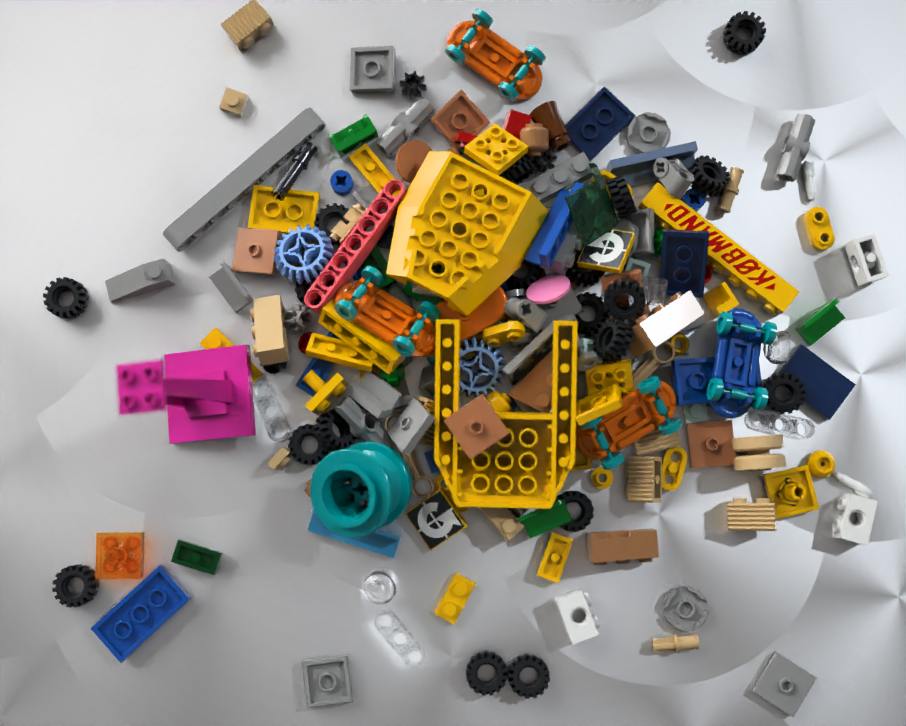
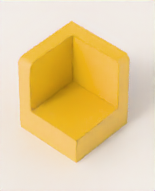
(720, 299)

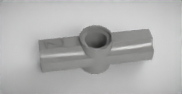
(405, 126)
(795, 147)
(361, 423)

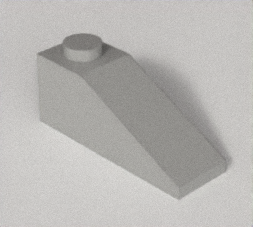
(140, 280)

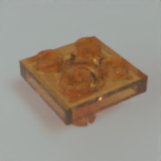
(111, 555)

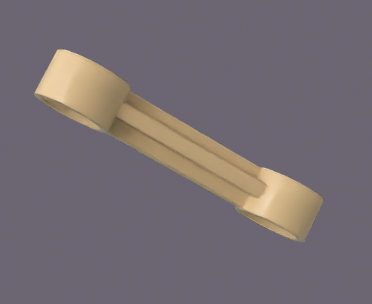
(650, 365)
(413, 464)

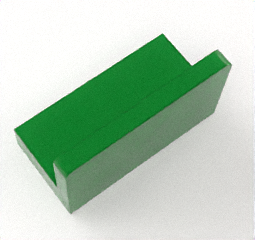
(820, 322)
(546, 519)

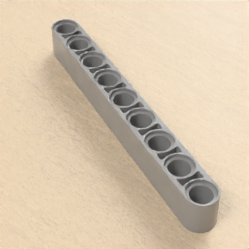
(243, 178)

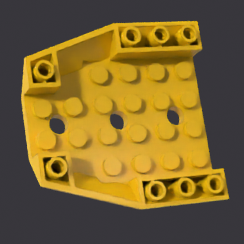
(495, 239)

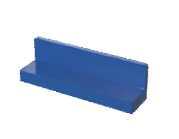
(552, 231)

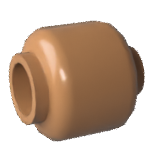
(536, 138)

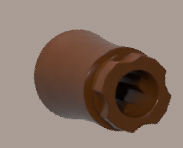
(550, 117)

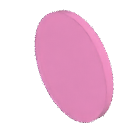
(548, 289)

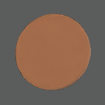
(410, 158)

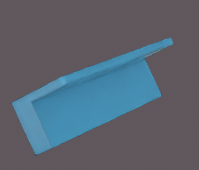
(379, 541)

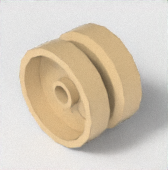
(758, 453)

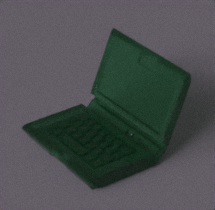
(592, 209)

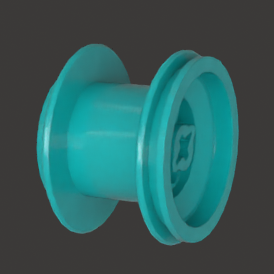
(367, 465)

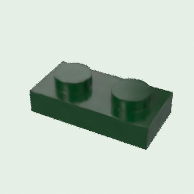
(196, 557)

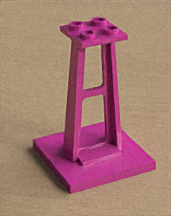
(203, 392)

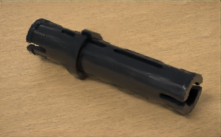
(300, 163)

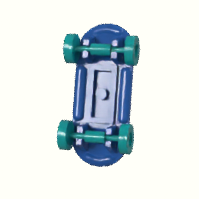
(737, 362)

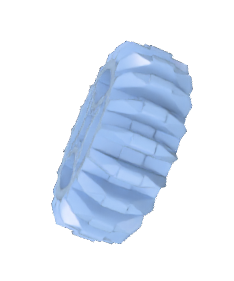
(292, 250)
(485, 369)

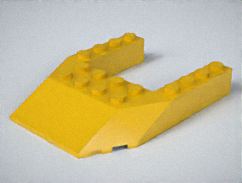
(537, 453)

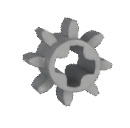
(298, 318)

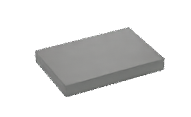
(529, 356)

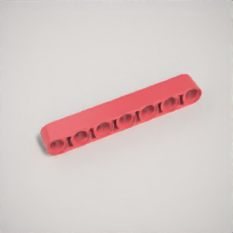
(357, 236)

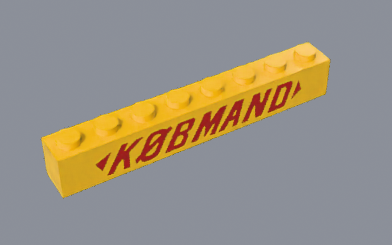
(723, 253)

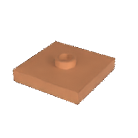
(457, 116)
(255, 251)
(476, 426)
(710, 444)

